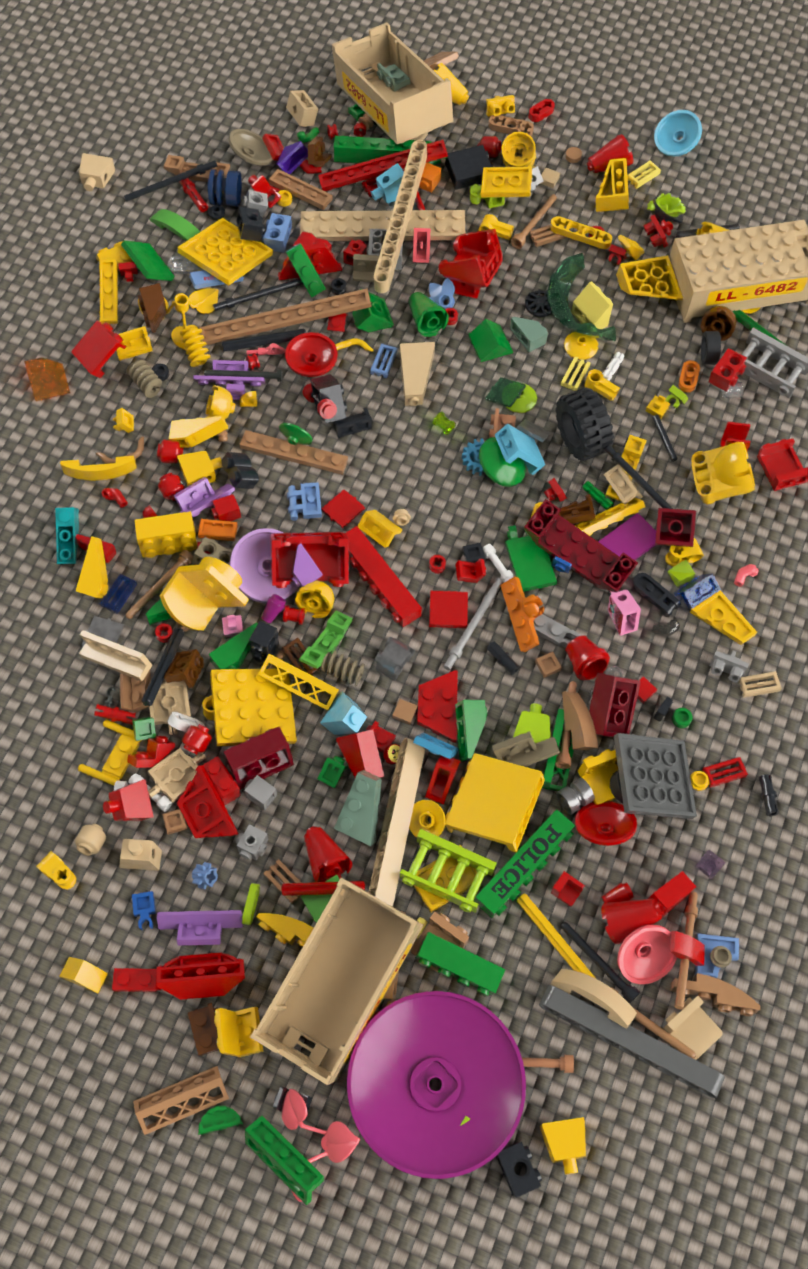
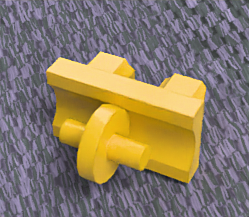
(500, 105)

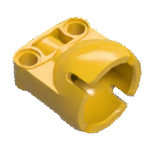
(722, 473)

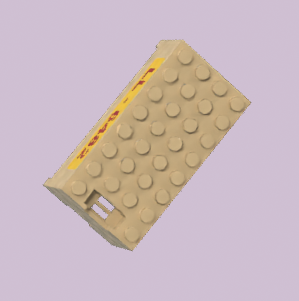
(401, 113)
(741, 268)
(337, 981)

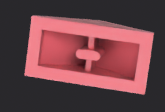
(421, 245)

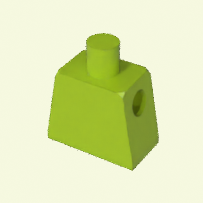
(535, 722)

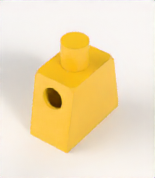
(198, 465)
(565, 1142)

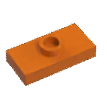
(218, 529)

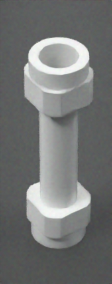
(490, 552)
(162, 801)

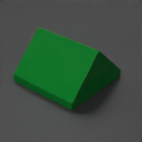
(489, 341)

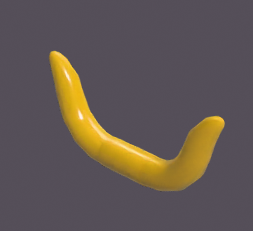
(354, 341)

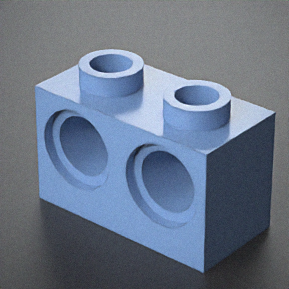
(277, 232)

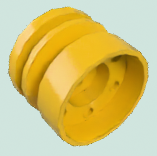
(520, 143)

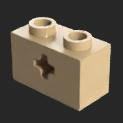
(302, 108)

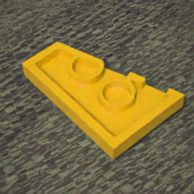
(724, 617)

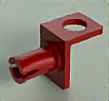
(261, 185)

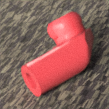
(749, 569)

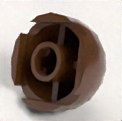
(719, 319)

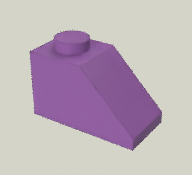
(304, 568)

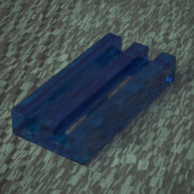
(116, 608)

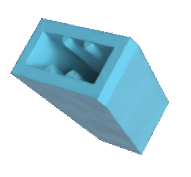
(343, 716)

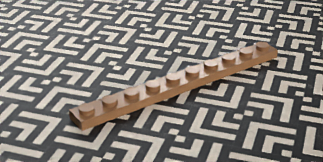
(286, 316)

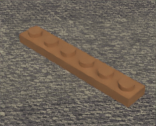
(295, 453)

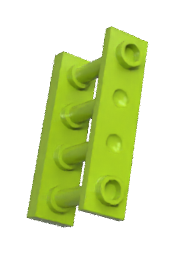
(464, 859)

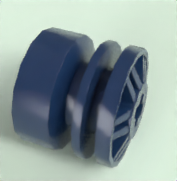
(221, 187)

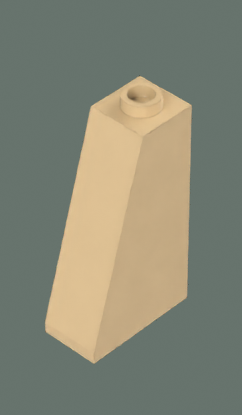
(415, 367)

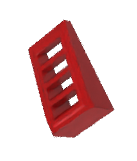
(108, 548)

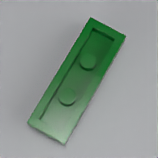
(305, 270)

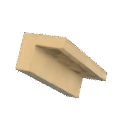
(114, 656)

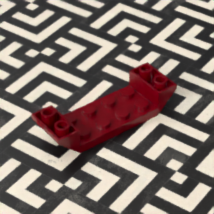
(573, 545)

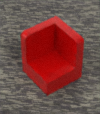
(567, 889)

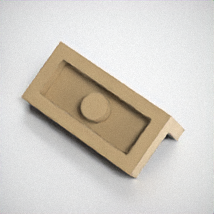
(622, 484)

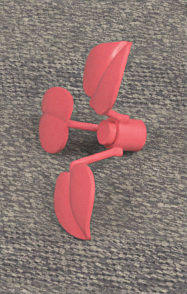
(337, 1140)

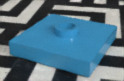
(435, 745)

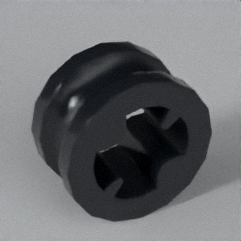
(338, 282)

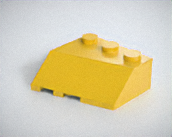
(649, 278)

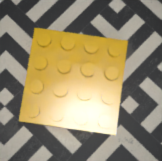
(223, 252)
(250, 705)

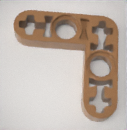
(496, 124)

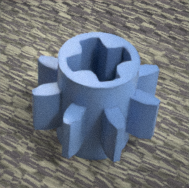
(204, 875)

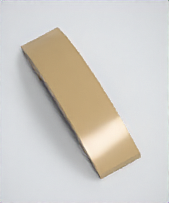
(597, 992)

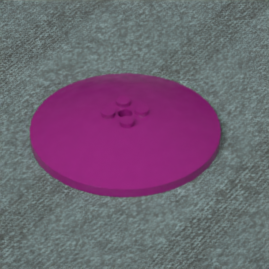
(479, 1075)

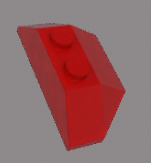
(200, 975)

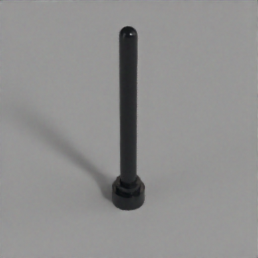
(629, 993)

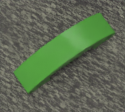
(174, 223)
(328, 640)

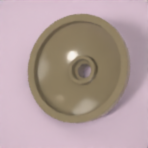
(249, 147)

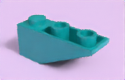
(66, 529)

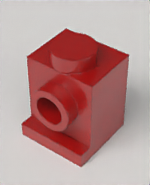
(354, 247)

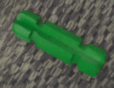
(597, 495)

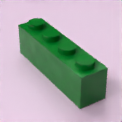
(460, 964)

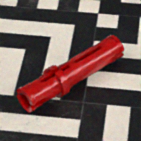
(200, 203)

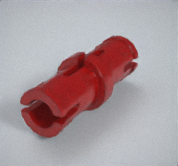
(114, 714)

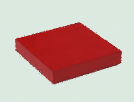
(448, 609)

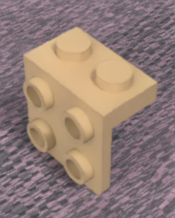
(693, 1027)

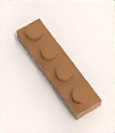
(300, 189)

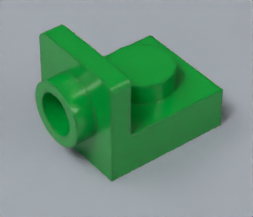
(333, 770)

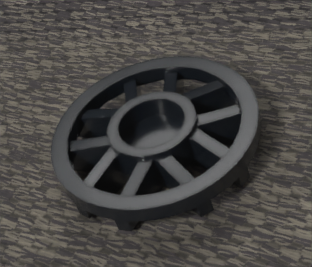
(539, 302)

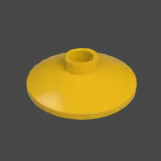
(580, 346)
(420, 814)

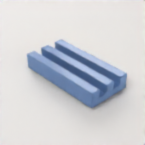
(380, 371)

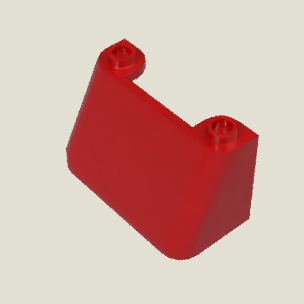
(476, 258)
(326, 549)

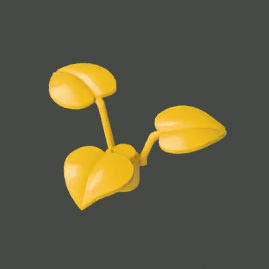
(200, 299)

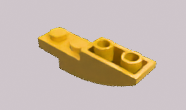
(285, 927)

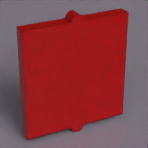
(343, 508)

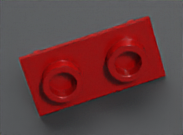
(466, 289)

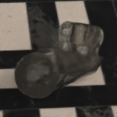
(666, 630)

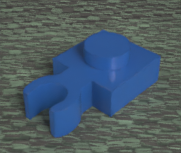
(144, 906)

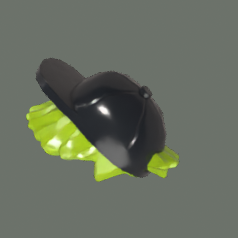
(667, 208)

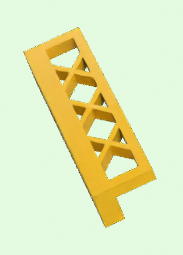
(305, 677)

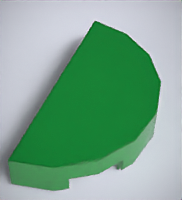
(218, 1119)

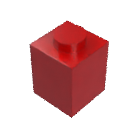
(226, 508)

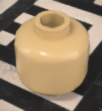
(90, 839)

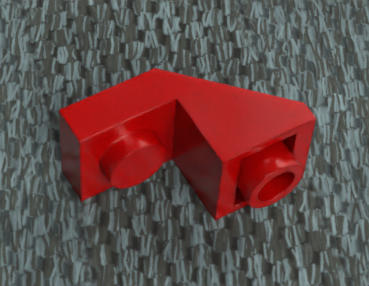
(156, 751)

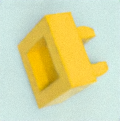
(658, 406)
(124, 421)

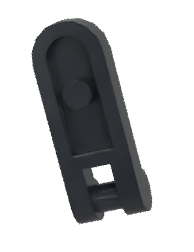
(655, 593)

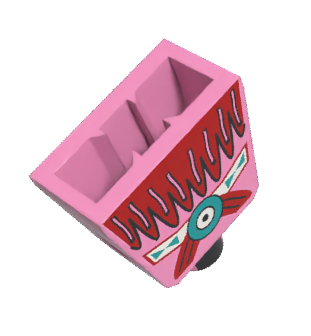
(623, 611)

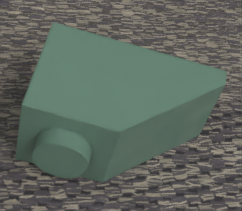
(529, 332)

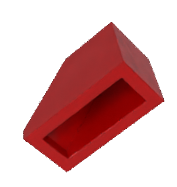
(442, 779)

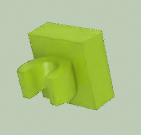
(678, 395)

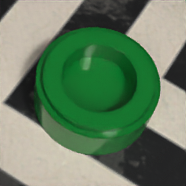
(682, 717)

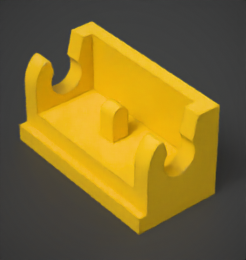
(136, 342)

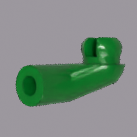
(308, 137)

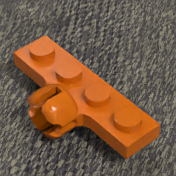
(522, 613)

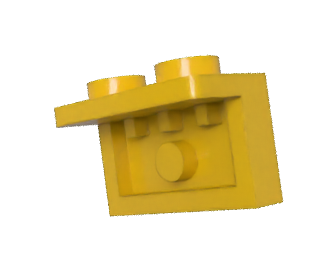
(116, 252)

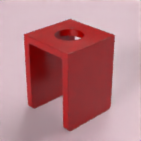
(734, 433)

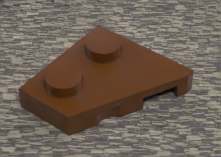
(579, 512)

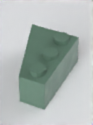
(360, 809)

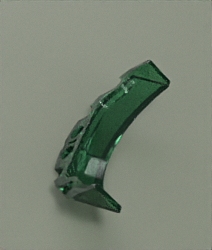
(558, 299)

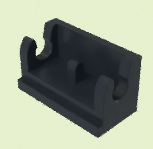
(353, 424)

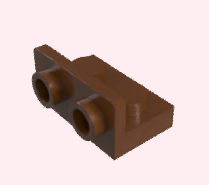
(315, 152)
(186, 667)
(204, 1029)

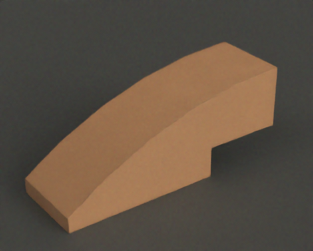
(579, 722)

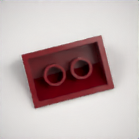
(613, 704)
(259, 756)

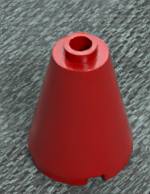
(615, 149)
(325, 855)
(628, 916)

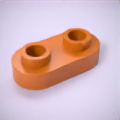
(689, 376)

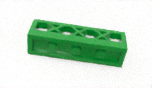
(550, 764)
(283, 1159)

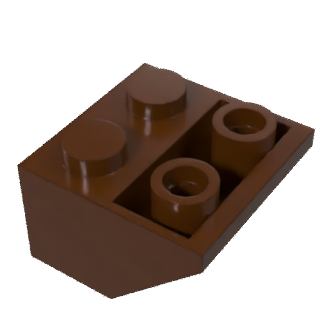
(152, 305)

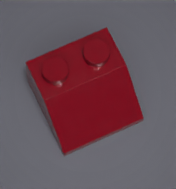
(675, 527)

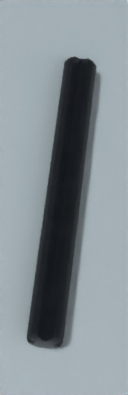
(261, 340)
(162, 667)

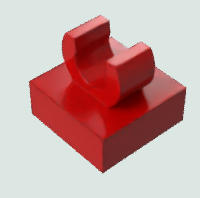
(618, 252)
(128, 270)
(555, 491)

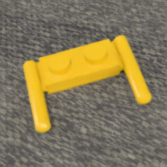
(117, 760)

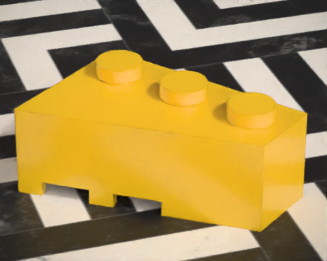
(614, 188)

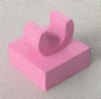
(232, 625)

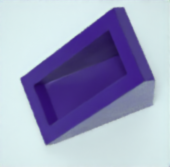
(292, 157)

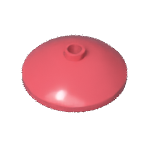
(646, 955)

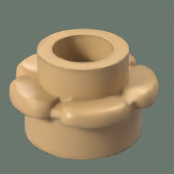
(401, 517)

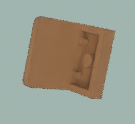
(440, 926)

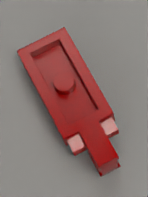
(134, 980)

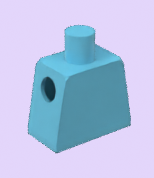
(388, 184)

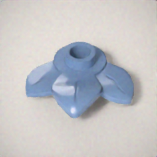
(440, 293)

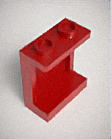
(97, 347)
(782, 464)

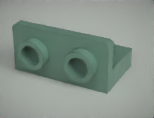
(393, 76)

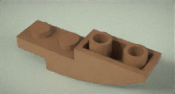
(724, 995)

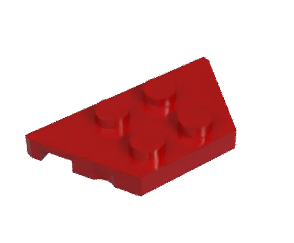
(320, 257)
(437, 705)
(204, 808)

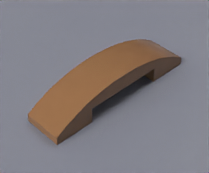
(177, 165)

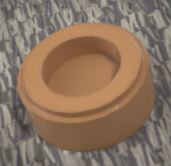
(573, 155)

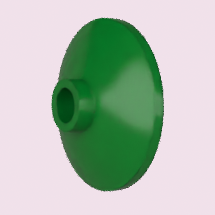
(295, 434)

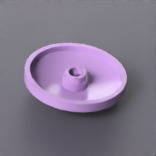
(253, 563)

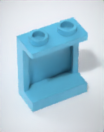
(517, 444)

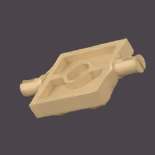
(169, 699)
(174, 774)

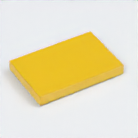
(506, 182)
(433, 901)

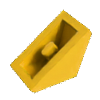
(83, 974)

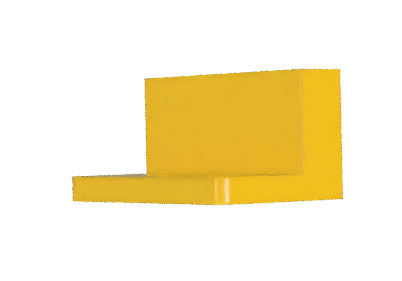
(378, 527)

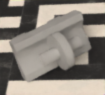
(730, 664)

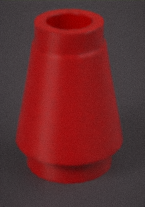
(621, 892)

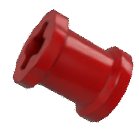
(294, 615)

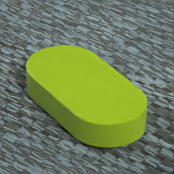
(251, 904)

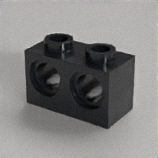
(263, 641)

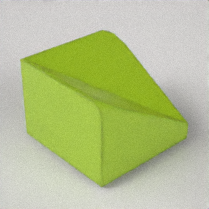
(681, 573)

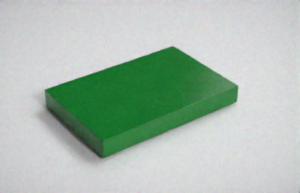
(147, 260)

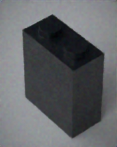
(467, 166)

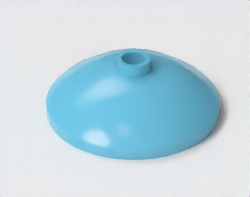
(676, 125)

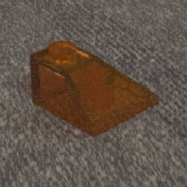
(46, 378)

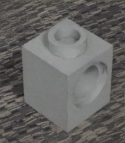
(255, 200)
(260, 792)

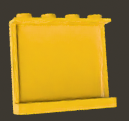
(495, 800)

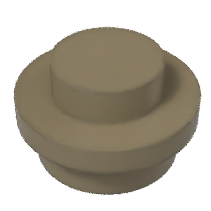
(720, 956)

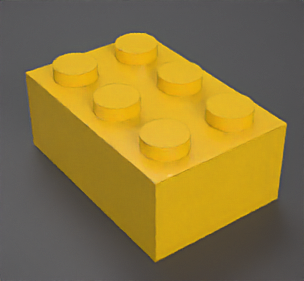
(166, 534)

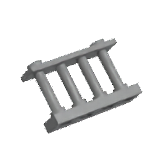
(780, 352)

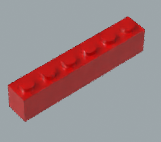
(382, 579)

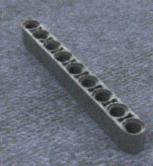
(632, 1041)

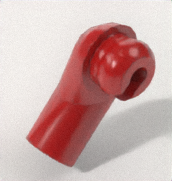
(309, 168)
(114, 495)

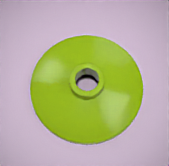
(526, 401)

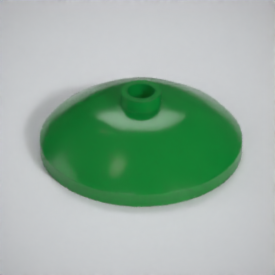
(497, 468)

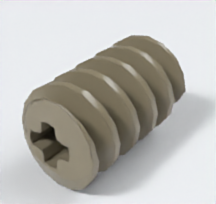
(144, 378)
(342, 668)

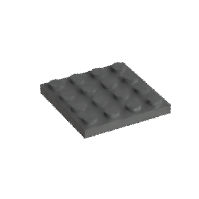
(654, 776)

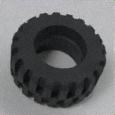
(584, 423)

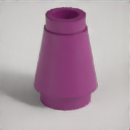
(273, 607)

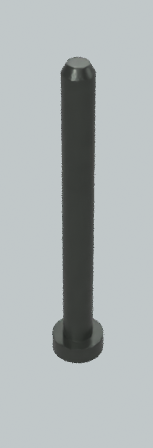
(267, 375)

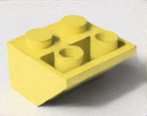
(592, 306)

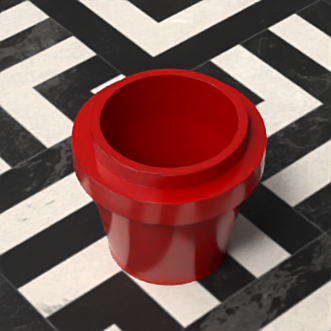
(586, 658)

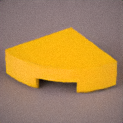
(248, 399)

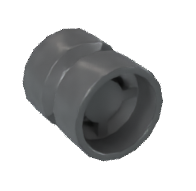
(577, 794)

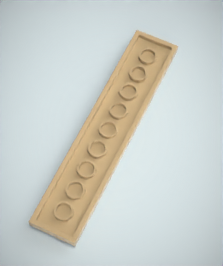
(357, 224)

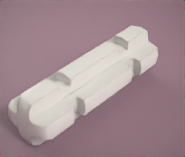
(613, 365)

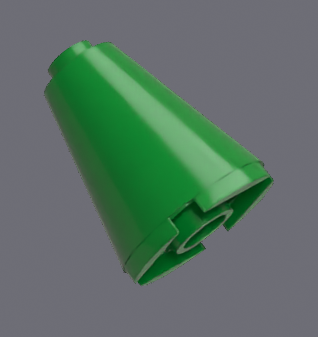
(427, 314)

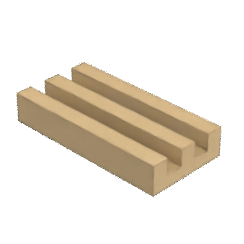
(748, 693)

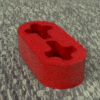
(541, 110)

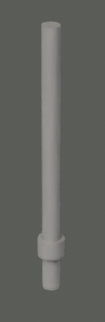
(456, 651)

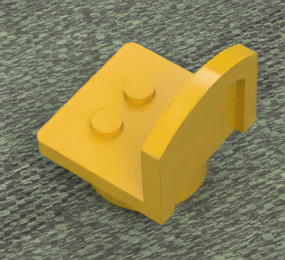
(200, 590)

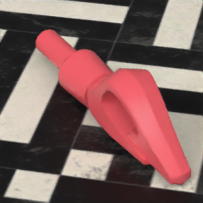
(270, 350)

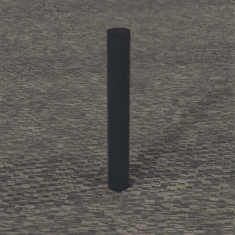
(664, 437)

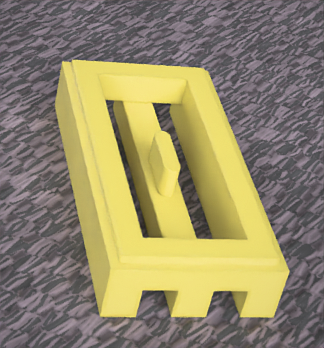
(645, 176)
(580, 363)

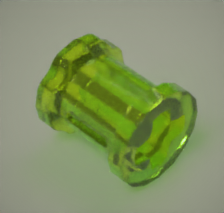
(444, 423)

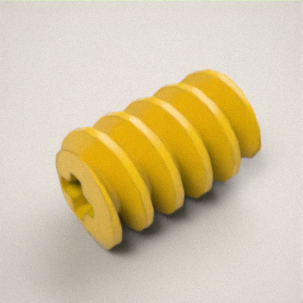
(194, 346)

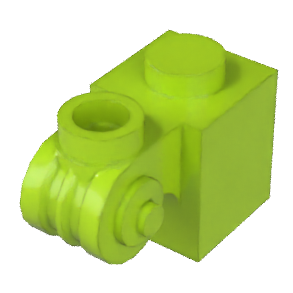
(475, 197)

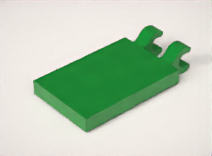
(529, 561)

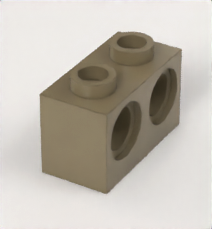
(216, 550)

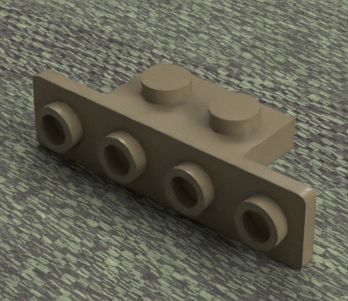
(524, 751)

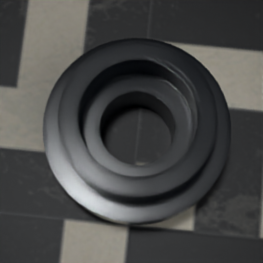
(216, 212)

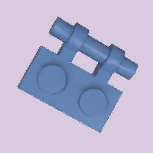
(310, 501)

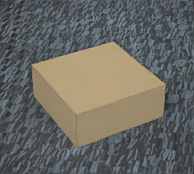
(550, 177)

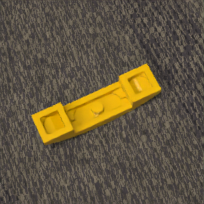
(631, 454)
(100, 471)

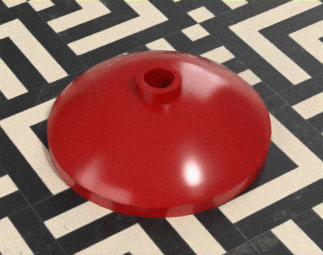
(309, 348)
(605, 823)

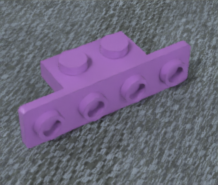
(229, 365)
(200, 496)
(199, 926)

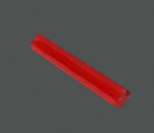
(313, 888)

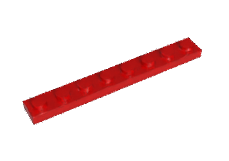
(376, 167)

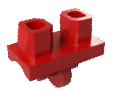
(654, 226)

